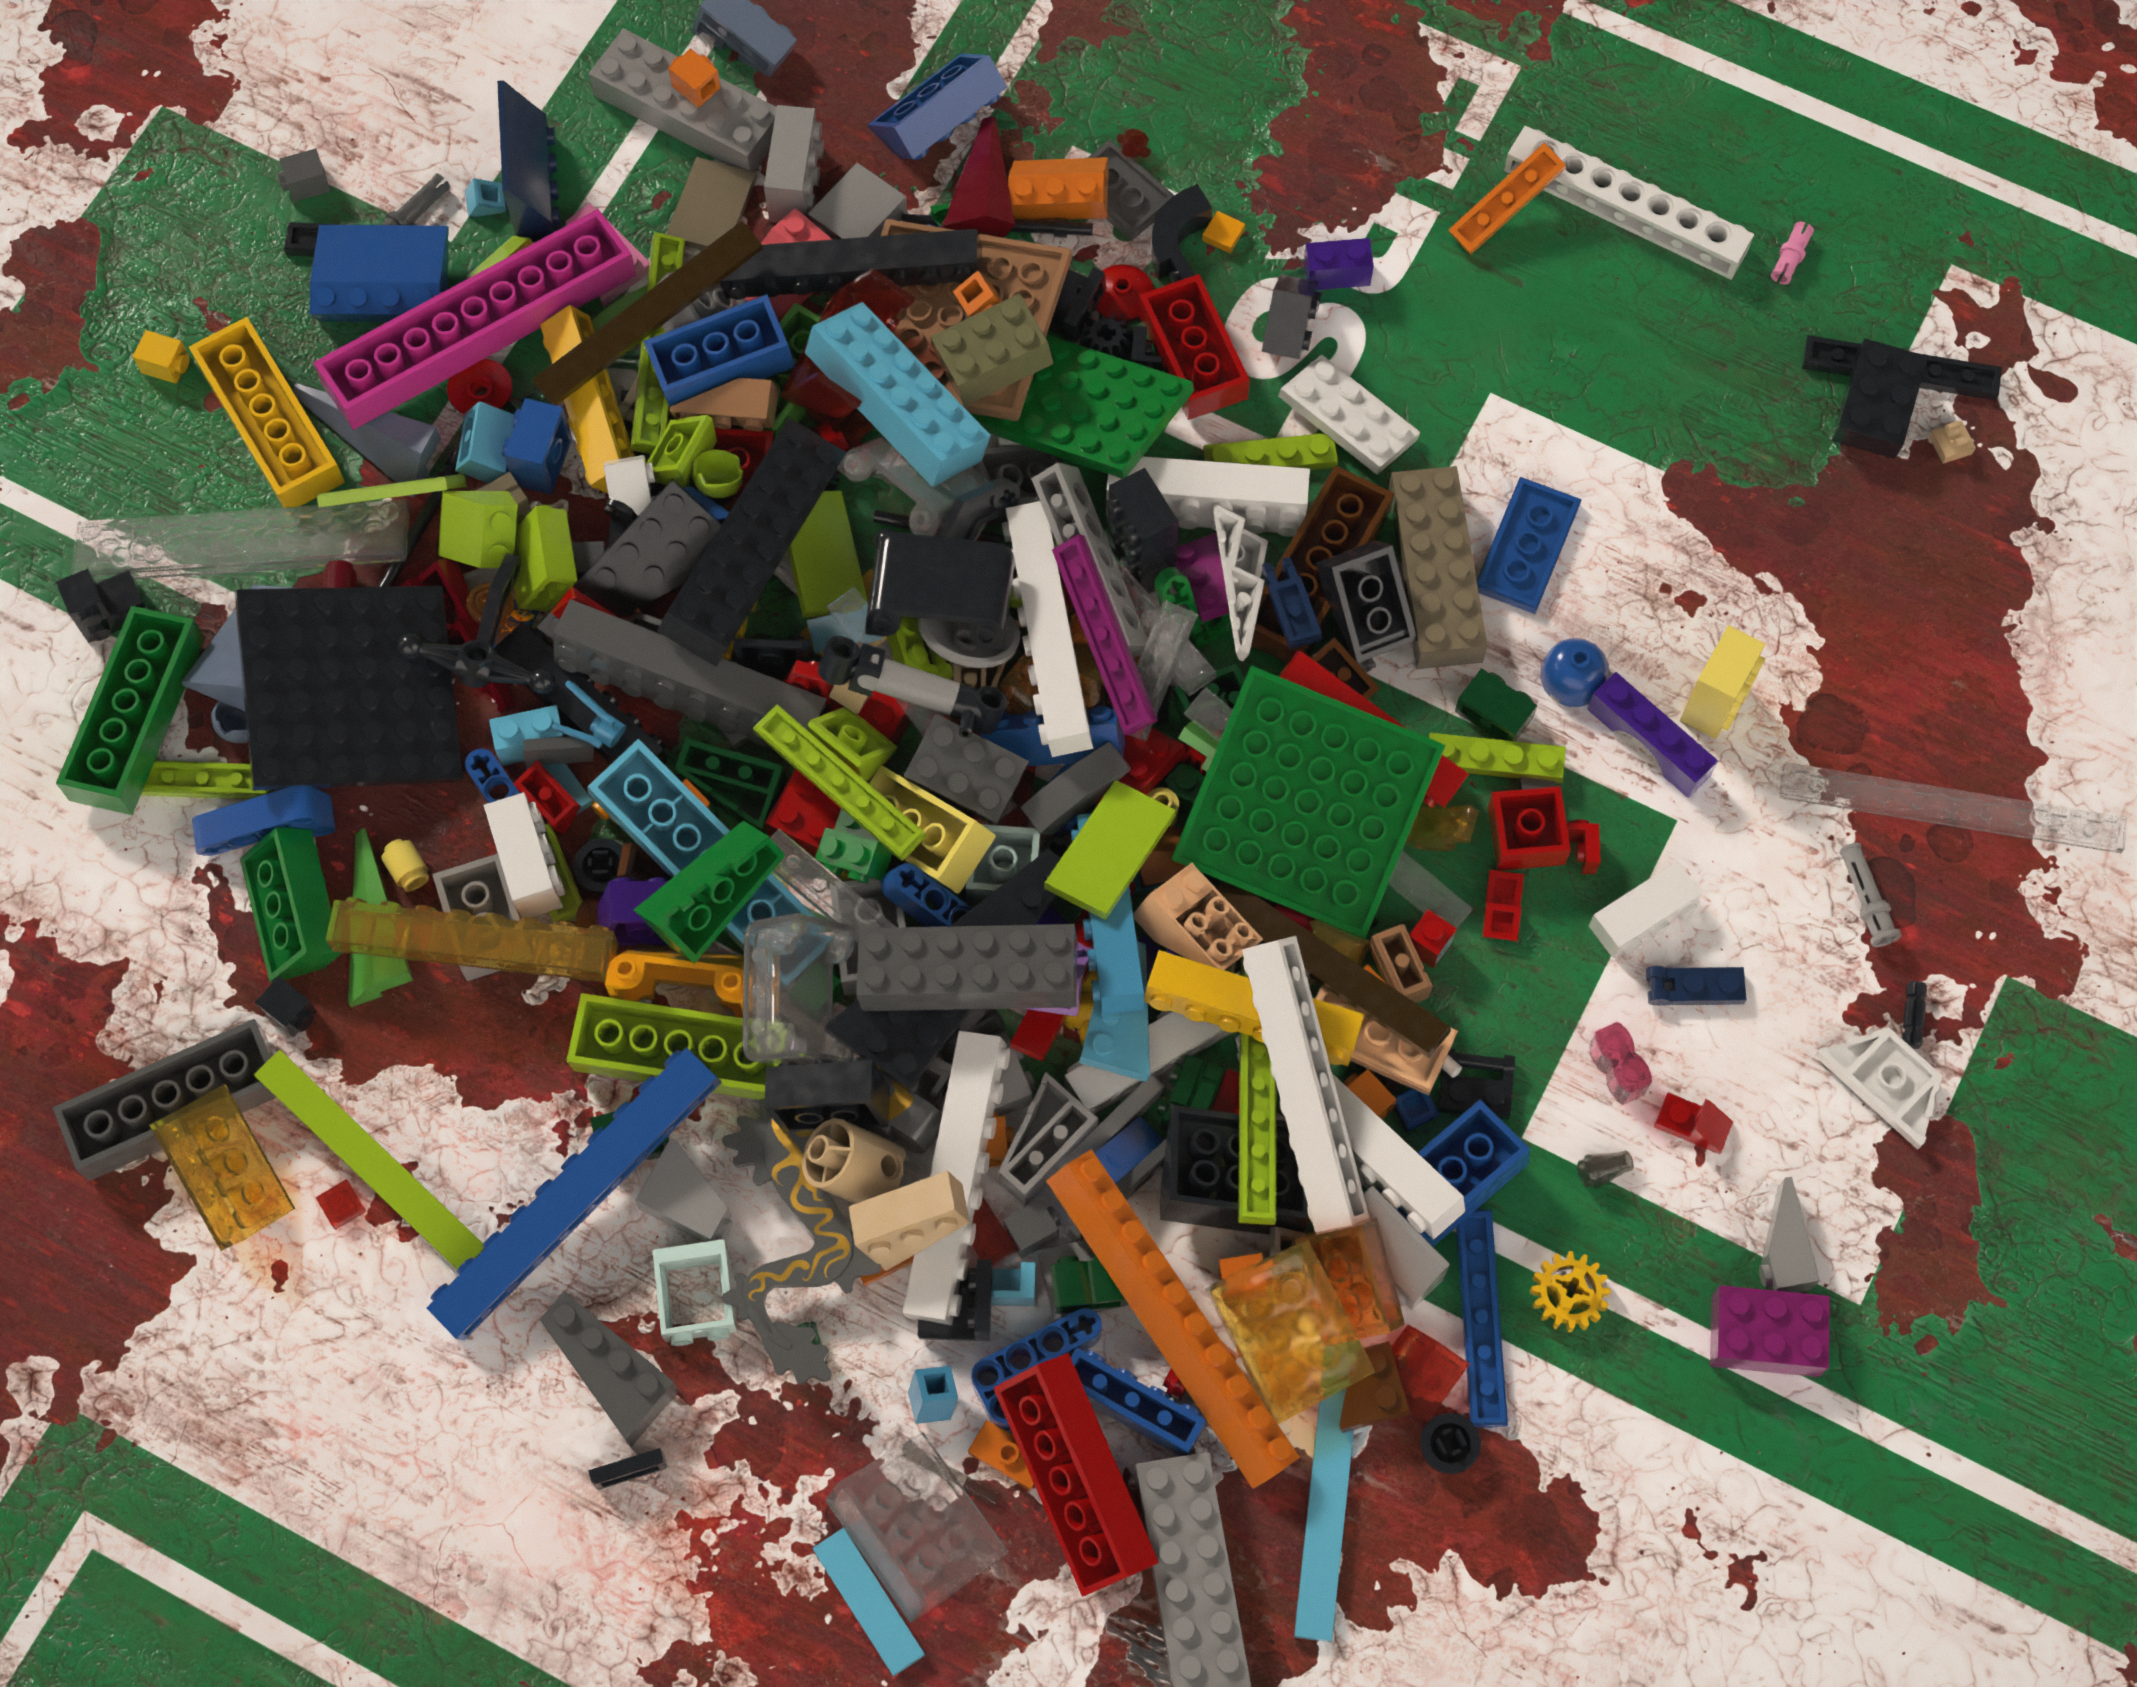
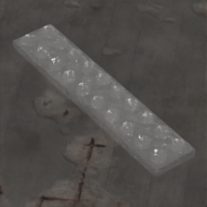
(242, 540)

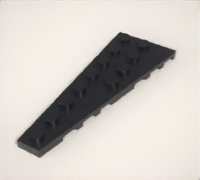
(910, 1040)

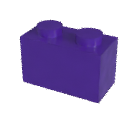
(1339, 263)

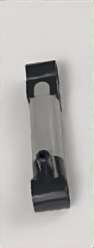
(870, 671)

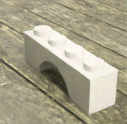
(630, 481)

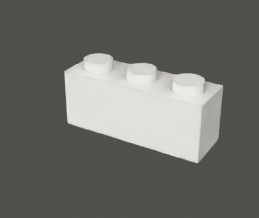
(1646, 911)

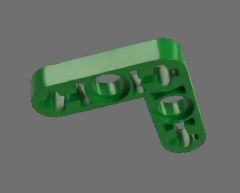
(1184, 596)

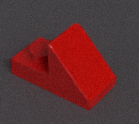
(1695, 1123)

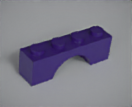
(1678, 754)

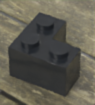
(1290, 309)
(100, 606)

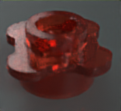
(1134, 143)

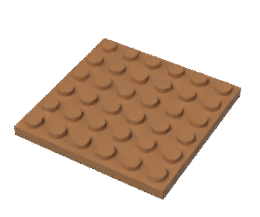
(1012, 269)

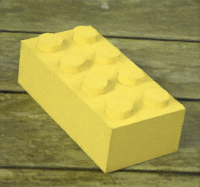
(952, 839)

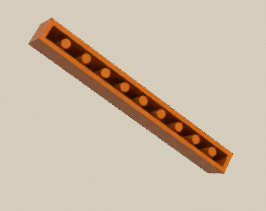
(1172, 1319)

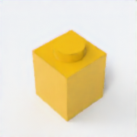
(161, 357)

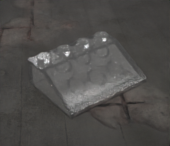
(915, 1526)

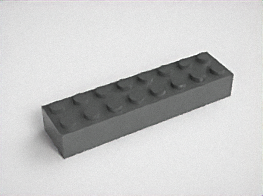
(672, 676)

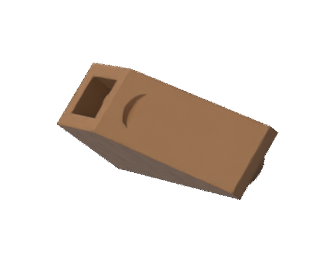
(738, 402)

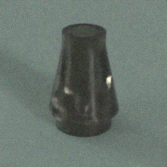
(1602, 1168)

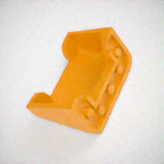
(642, 966)

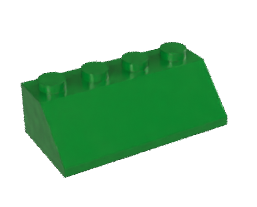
(289, 902)

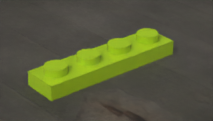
(1303, 451)
(1504, 757)

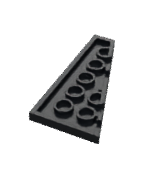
(648, 556)

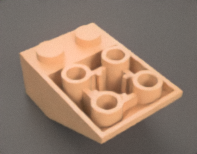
(1196, 920)

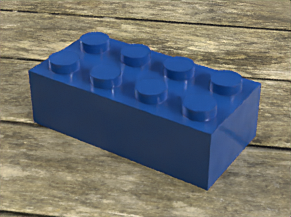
(720, 349)
(1476, 1158)

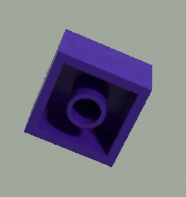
(618, 914)

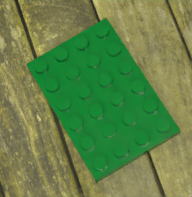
(1093, 409)

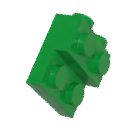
(852, 850)

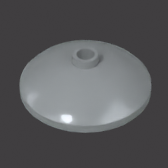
(954, 644)

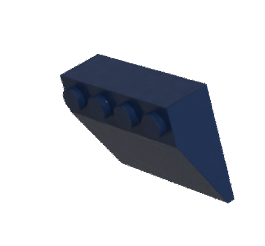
(527, 165)

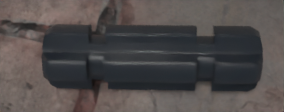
(1914, 1014)

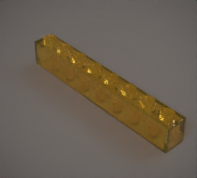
(471, 939)

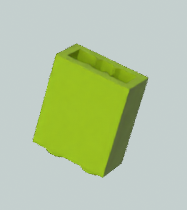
(546, 559)

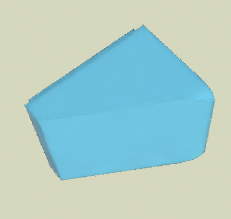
(484, 198)

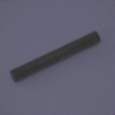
(970, 1485)

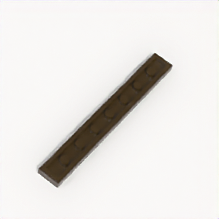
(648, 313)
(1342, 974)

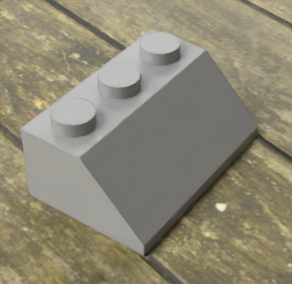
(1412, 1260)

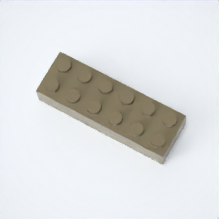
(1437, 567)

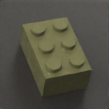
(992, 350)

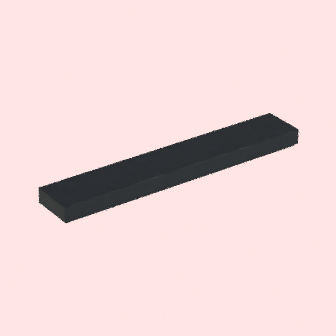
(1939, 374)

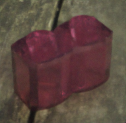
(1615, 1056)

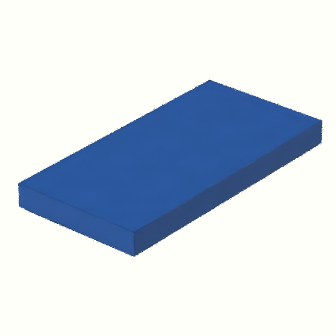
(1527, 545)

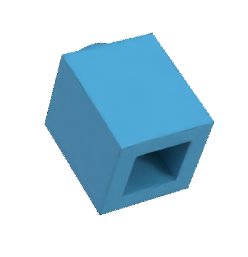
(932, 1394)

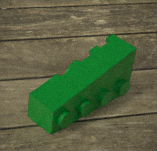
(710, 890)

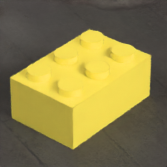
(1724, 683)

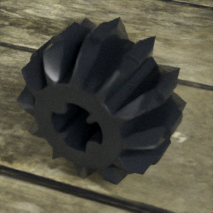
(1107, 336)

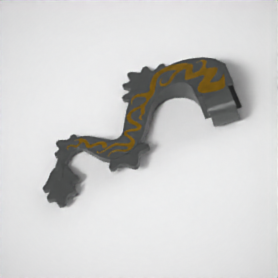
(834, 1255)

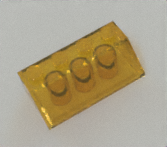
(222, 1167)

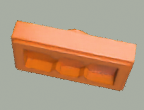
(1000, 1451)

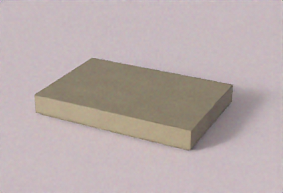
(711, 202)

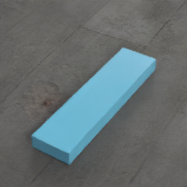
(868, 1602)

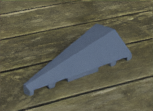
(390, 441)

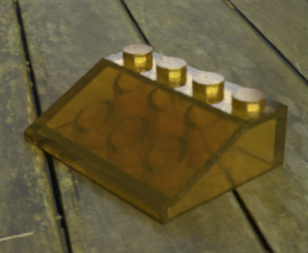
(1290, 1331)

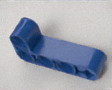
(255, 818)
(908, 888)
(1033, 1348)

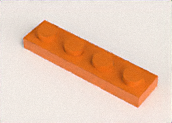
(1507, 198)

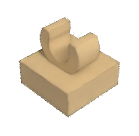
(1952, 441)

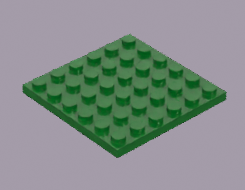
(1308, 802)

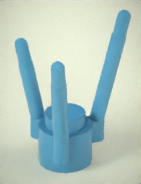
(605, 727)

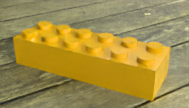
(267, 414)

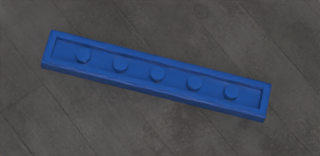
(1481, 1321)

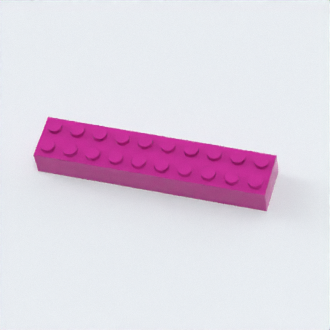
(474, 319)

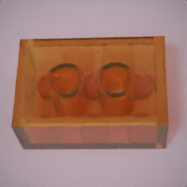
(1360, 1276)

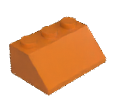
(1059, 189)

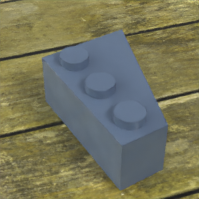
(747, 31)

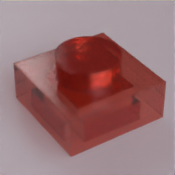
(341, 1204)

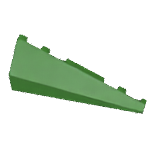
(371, 973)

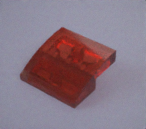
(1426, 1371)

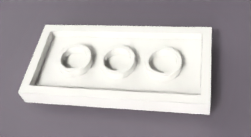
(1349, 414)

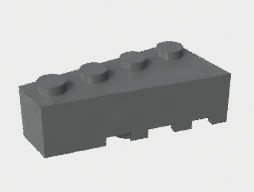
(614, 1372)

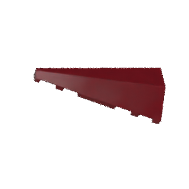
(982, 190)
(460, 625)

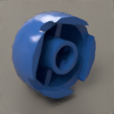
(1574, 671)

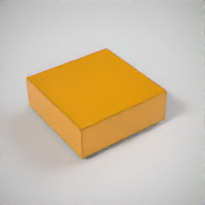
(1223, 232)

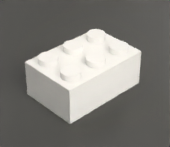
(525, 855)

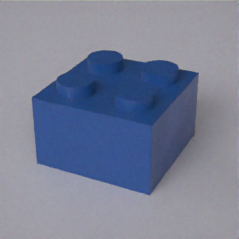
(537, 445)

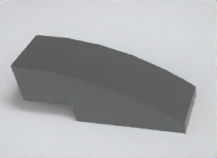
(1075, 789)

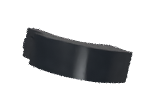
(1176, 221)

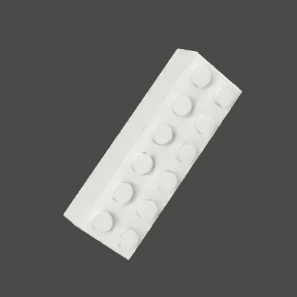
(1264, 495)

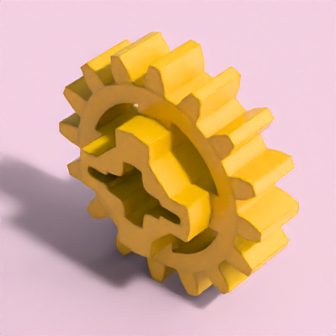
(1583, 1296)

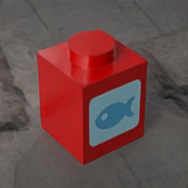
(1432, 938)

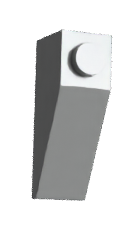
(1787, 1253)

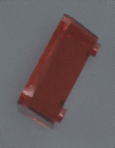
(807, 383)

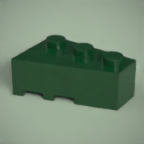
(732, 781)

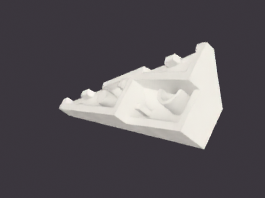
(1242, 562)

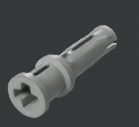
(1874, 909)

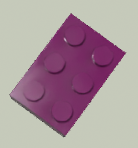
(1770, 1331)

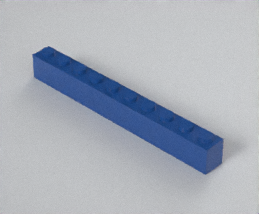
(573, 1194)

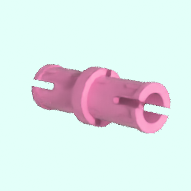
(1792, 253)

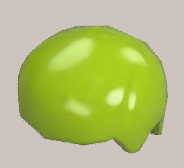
(717, 473)

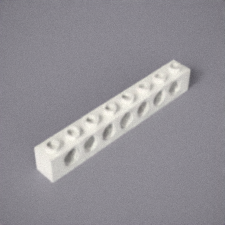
(1638, 215)

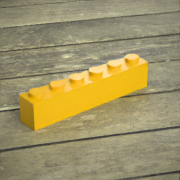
(591, 408)
(1226, 1001)

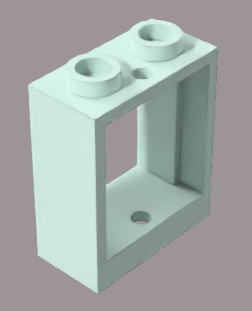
(686, 1257)

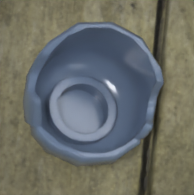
(229, 723)

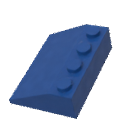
(376, 271)

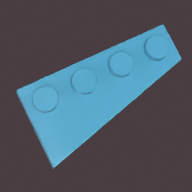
(1120, 1039)

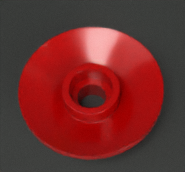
(1123, 302)
(482, 376)

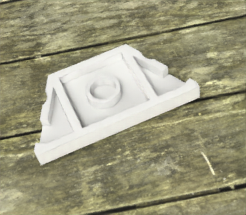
(1889, 1079)

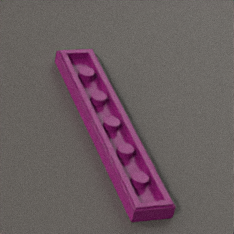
(1104, 635)

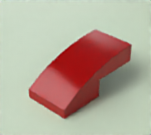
(1503, 905)

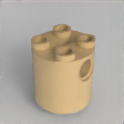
(851, 1161)

